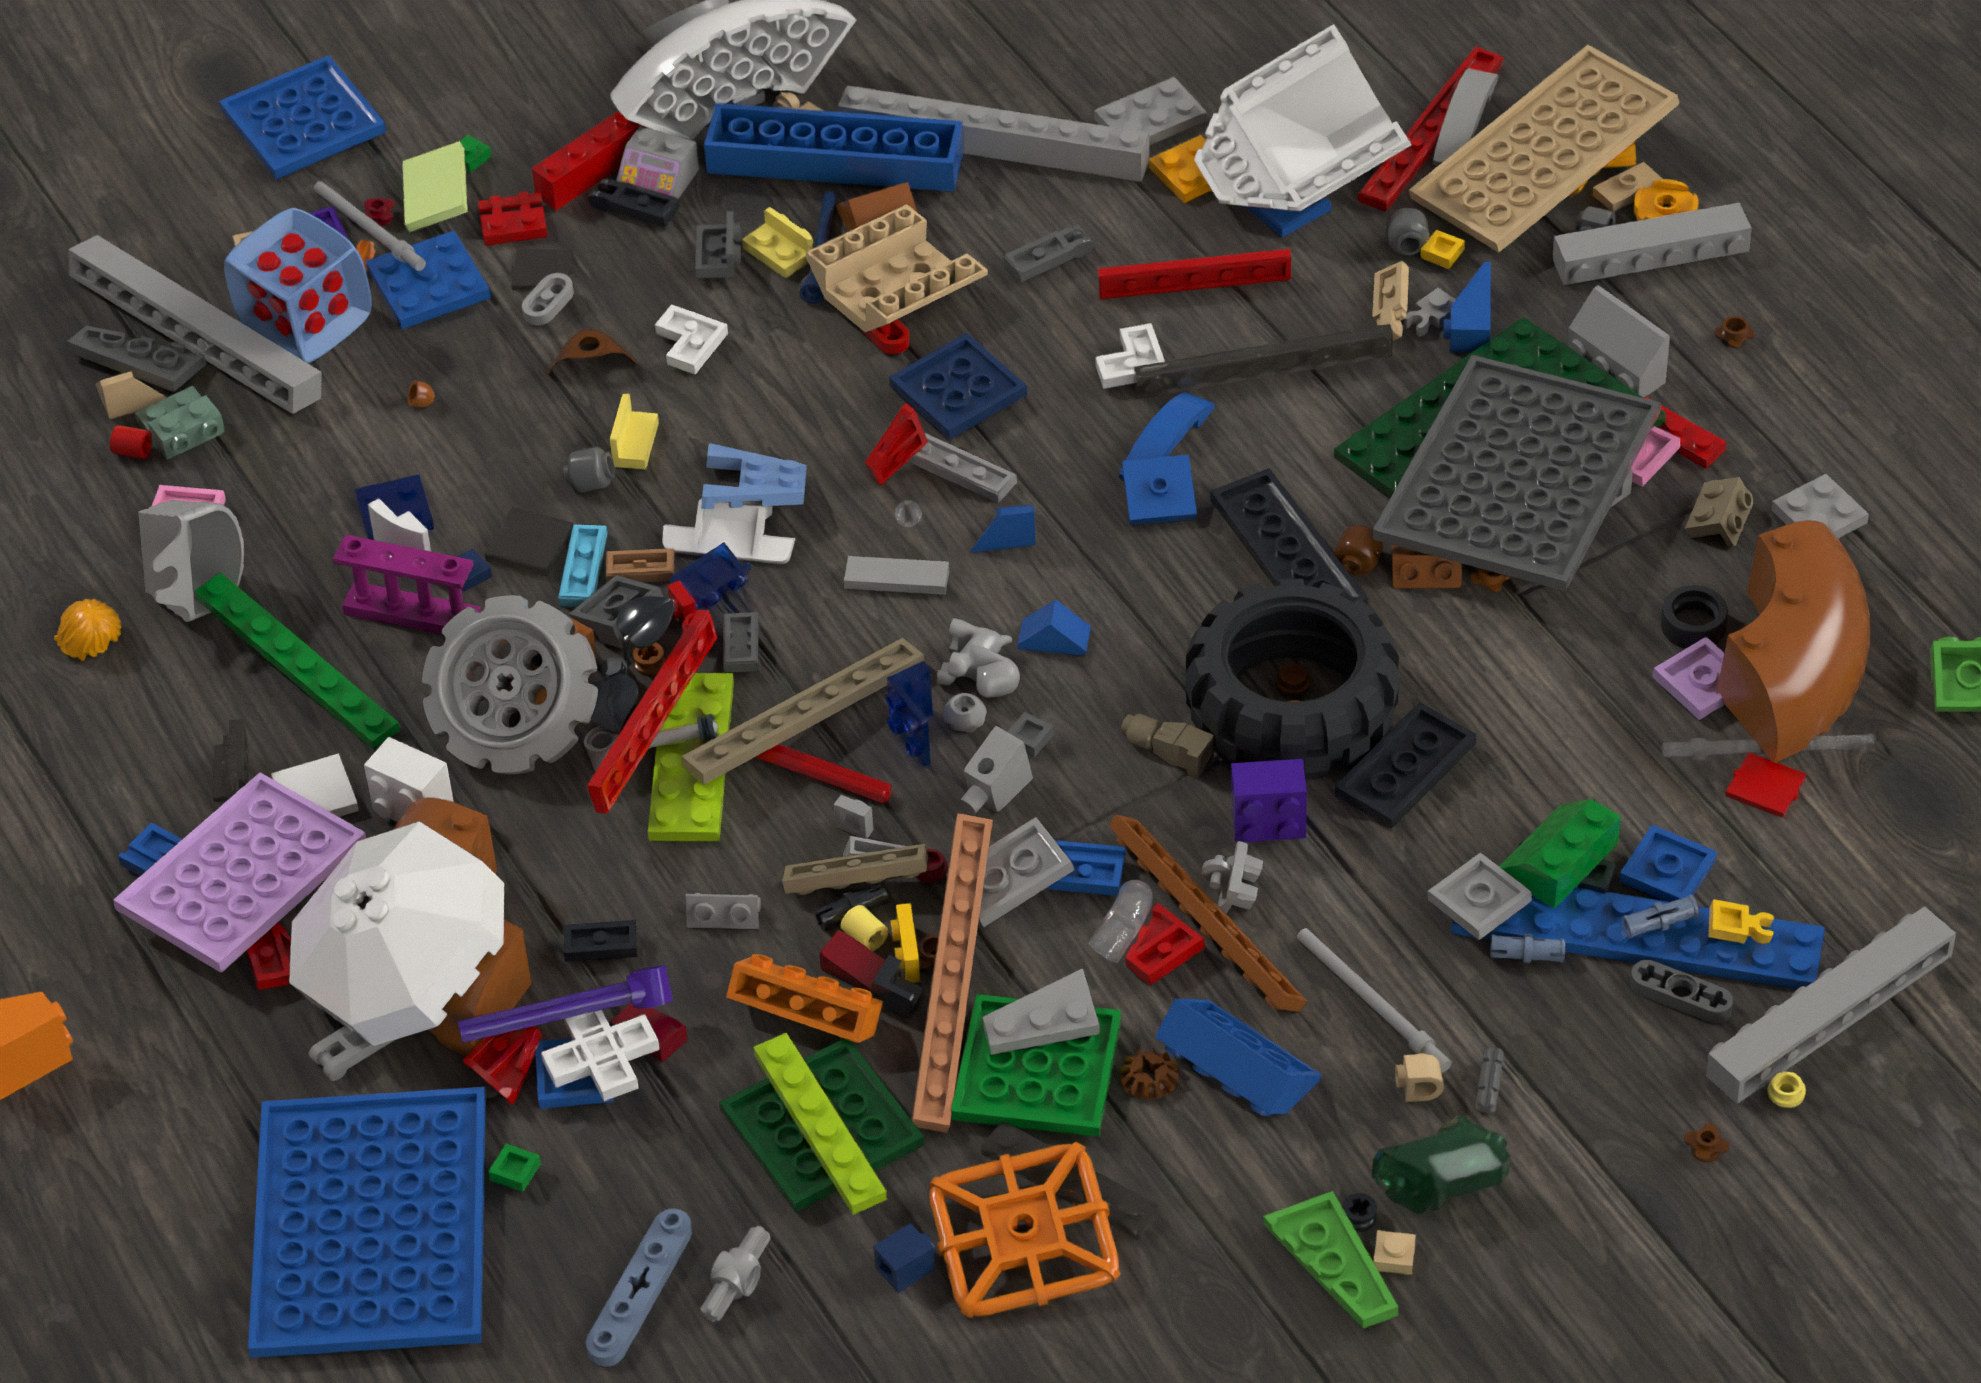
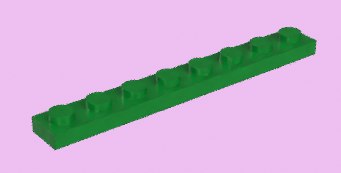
(297, 661)

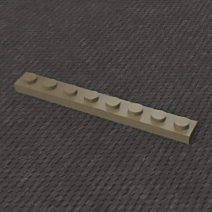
(800, 712)

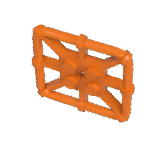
(1011, 1248)

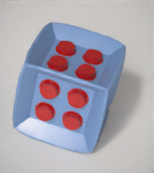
(298, 284)

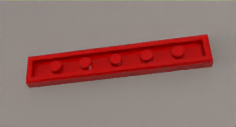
(1194, 274)

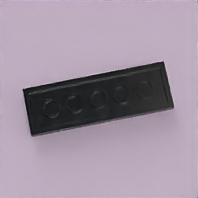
(1280, 534)

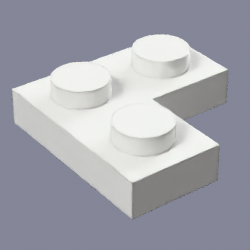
(695, 337)
(1139, 349)

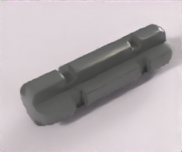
(1489, 1080)

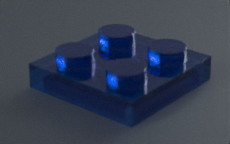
(399, 496)

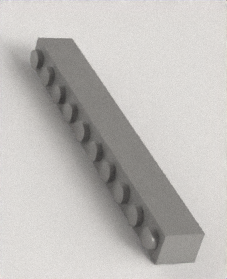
(1019, 135)
(195, 323)

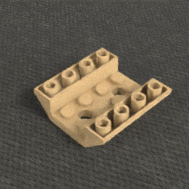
(888, 263)

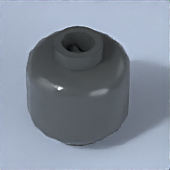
(1407, 231)
(589, 469)

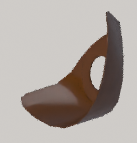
(606, 346)

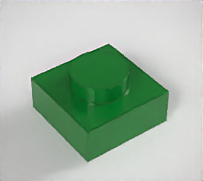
(475, 153)
(514, 1167)

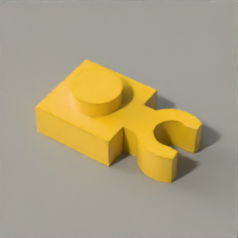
(1734, 924)

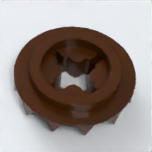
(1140, 1084)

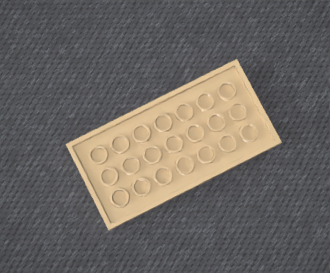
(1543, 148)

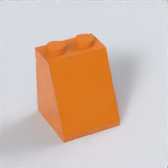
(31, 1040)

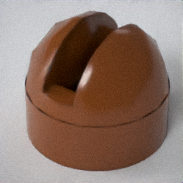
(420, 394)

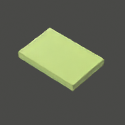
(434, 186)

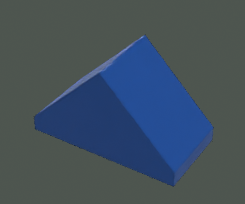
(1054, 631)

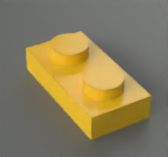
(903, 931)

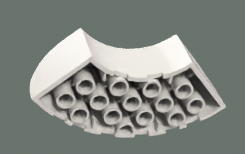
(728, 59)

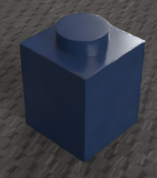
(904, 1257)

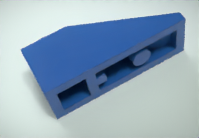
(1471, 314)

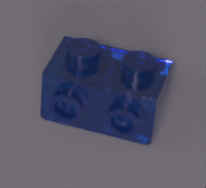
(712, 576)

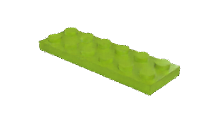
(679, 802)

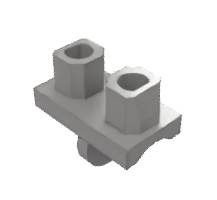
(1229, 876)

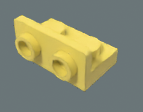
(779, 244)

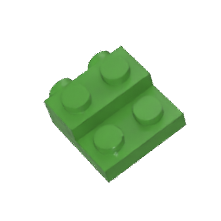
(1956, 674)

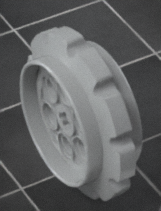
(544, 728)

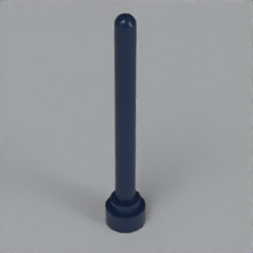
(809, 288)

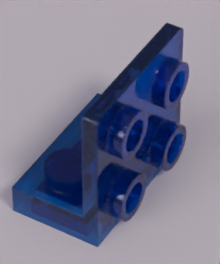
(909, 707)

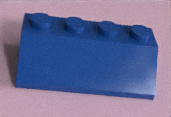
(1236, 1056)

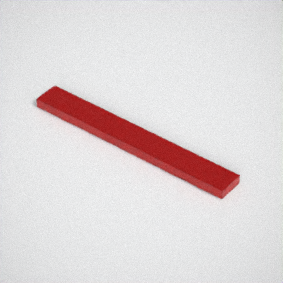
(1400, 169)
(652, 712)

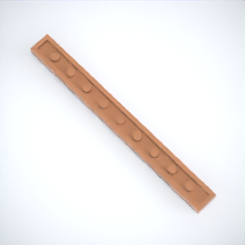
(952, 973)

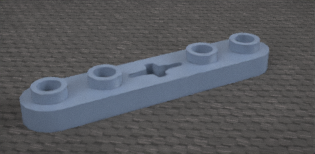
(623, 1312)

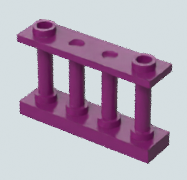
(390, 603)

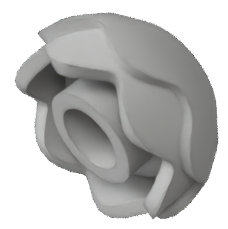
(964, 712)

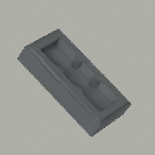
(740, 642)

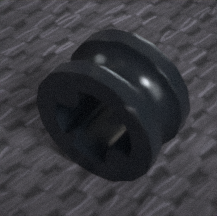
(1363, 1202)

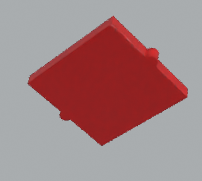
(1765, 784)

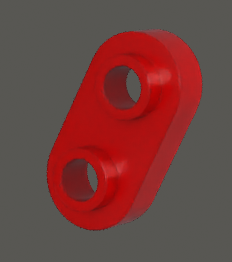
(890, 338)

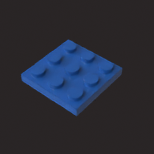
(443, 286)

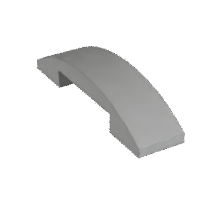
(1464, 112)

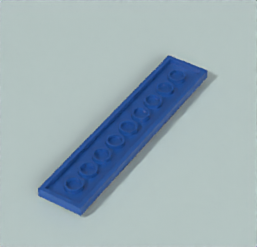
(1595, 928)

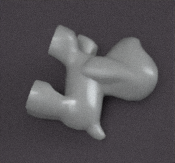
(977, 657)

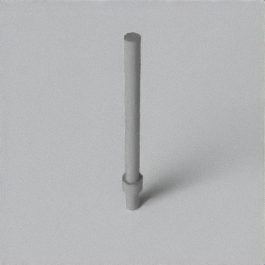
(400, 249)
(1418, 1040)

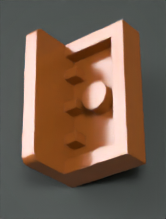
(1423, 570)

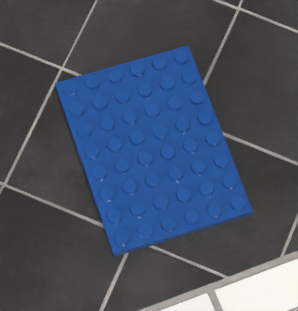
(369, 1223)

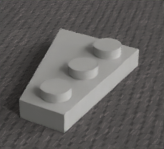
(1044, 1017)

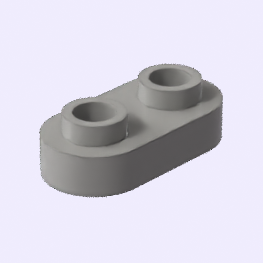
(547, 299)

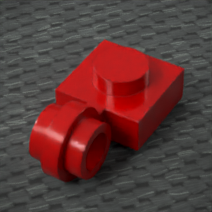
(684, 604)

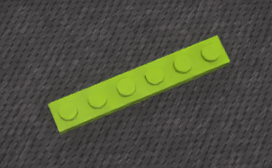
(820, 1124)

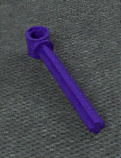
(643, 989)

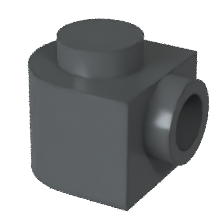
(1594, 218)

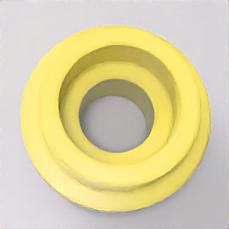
(1786, 1082)

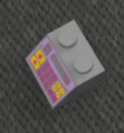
(659, 162)

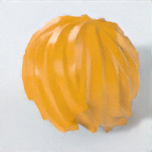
(87, 628)

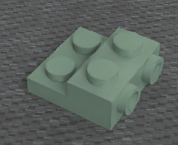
(181, 422)

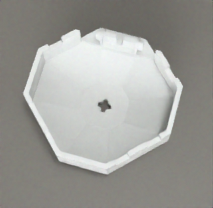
(413, 943)

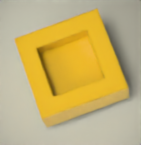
(1442, 249)

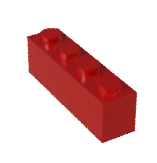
(583, 161)

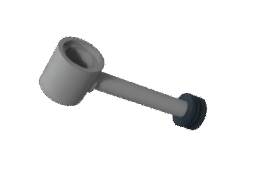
(599, 741)

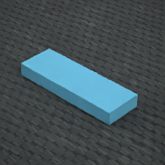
(582, 564)

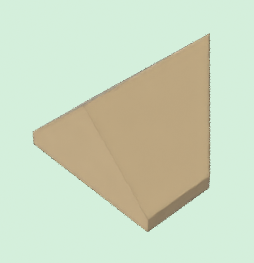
(126, 395)

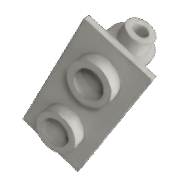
(722, 911)

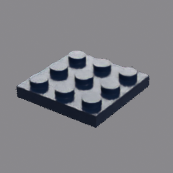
(958, 386)

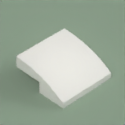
(397, 530)

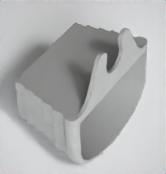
(187, 547)

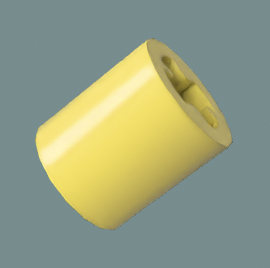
(864, 927)

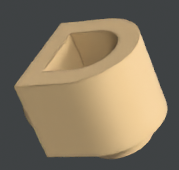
(1419, 1077)

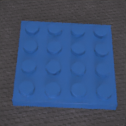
(302, 116)

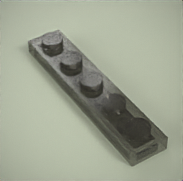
(1127, 1209)

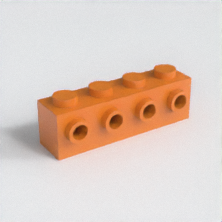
(805, 999)

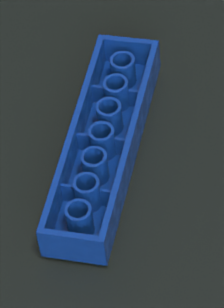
(834, 147)

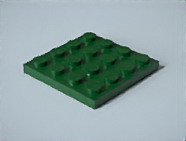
(859, 1099)

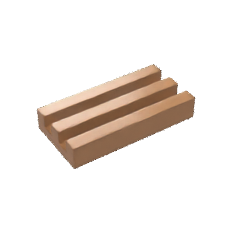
(641, 569)

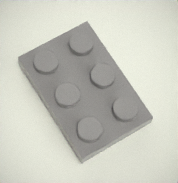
(1157, 110)
(1019, 869)

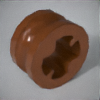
(651, 666)

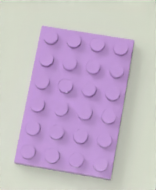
(239, 872)

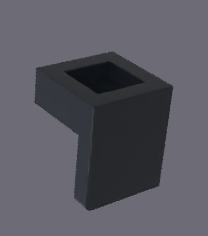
(896, 992)

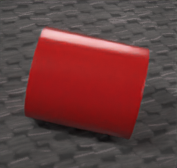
(131, 442)

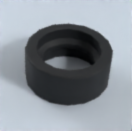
(1697, 598)

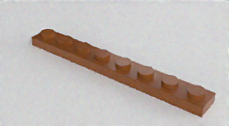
(1213, 920)

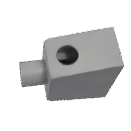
(996, 772)

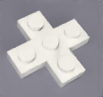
(601, 1053)

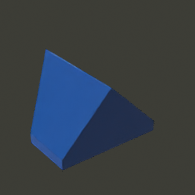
(1009, 529)

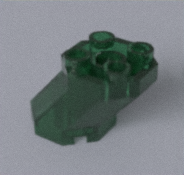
(1442, 1165)

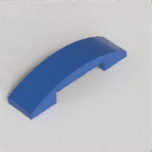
(1170, 427)

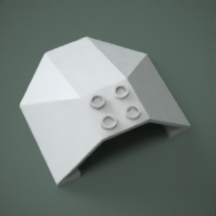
(1297, 129)

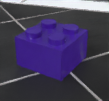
(1268, 800)

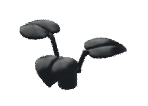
(643, 623)

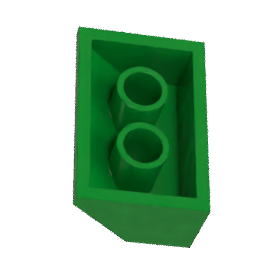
(1564, 850)

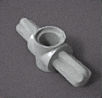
(735, 1273)

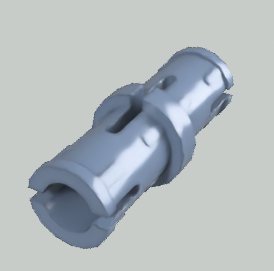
(1660, 916)
(1527, 948)

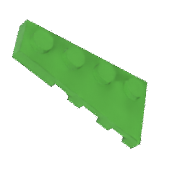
(1332, 1252)

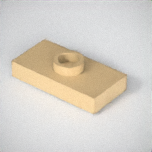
(1621, 189)

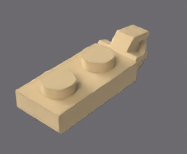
(1391, 297)

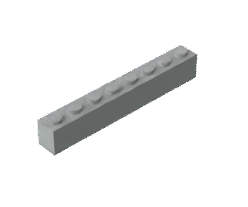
(1830, 1004)

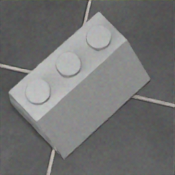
(1620, 342)

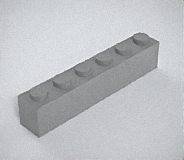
(1651, 243)

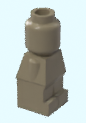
(1171, 741)

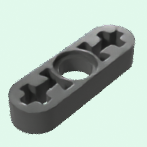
(1702, 1010)

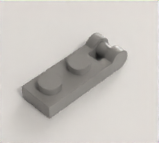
(353, 1050)

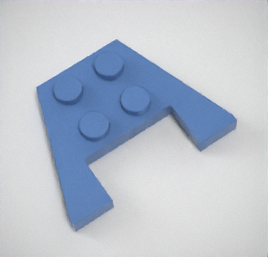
(761, 478)

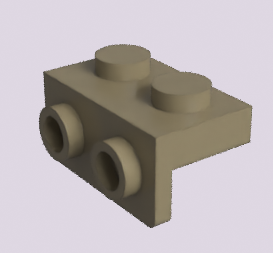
(1721, 510)

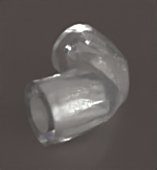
(1123, 920)

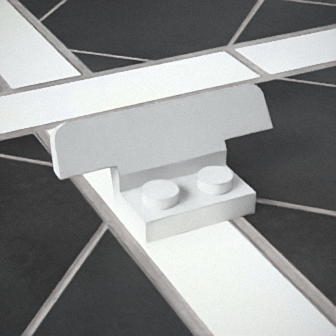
(737, 527)

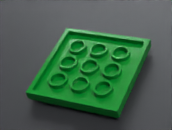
(1039, 1086)

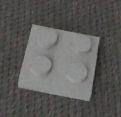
(1822, 502)
(1479, 896)

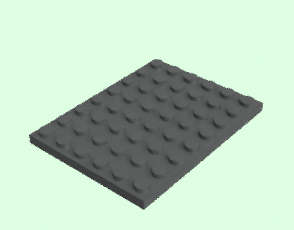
(1517, 472)

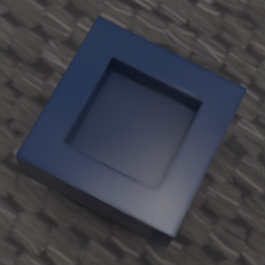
(479, 573)

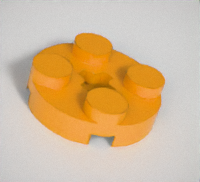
(1650, 201)

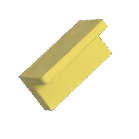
(632, 436)

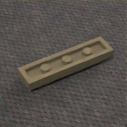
(845, 870)

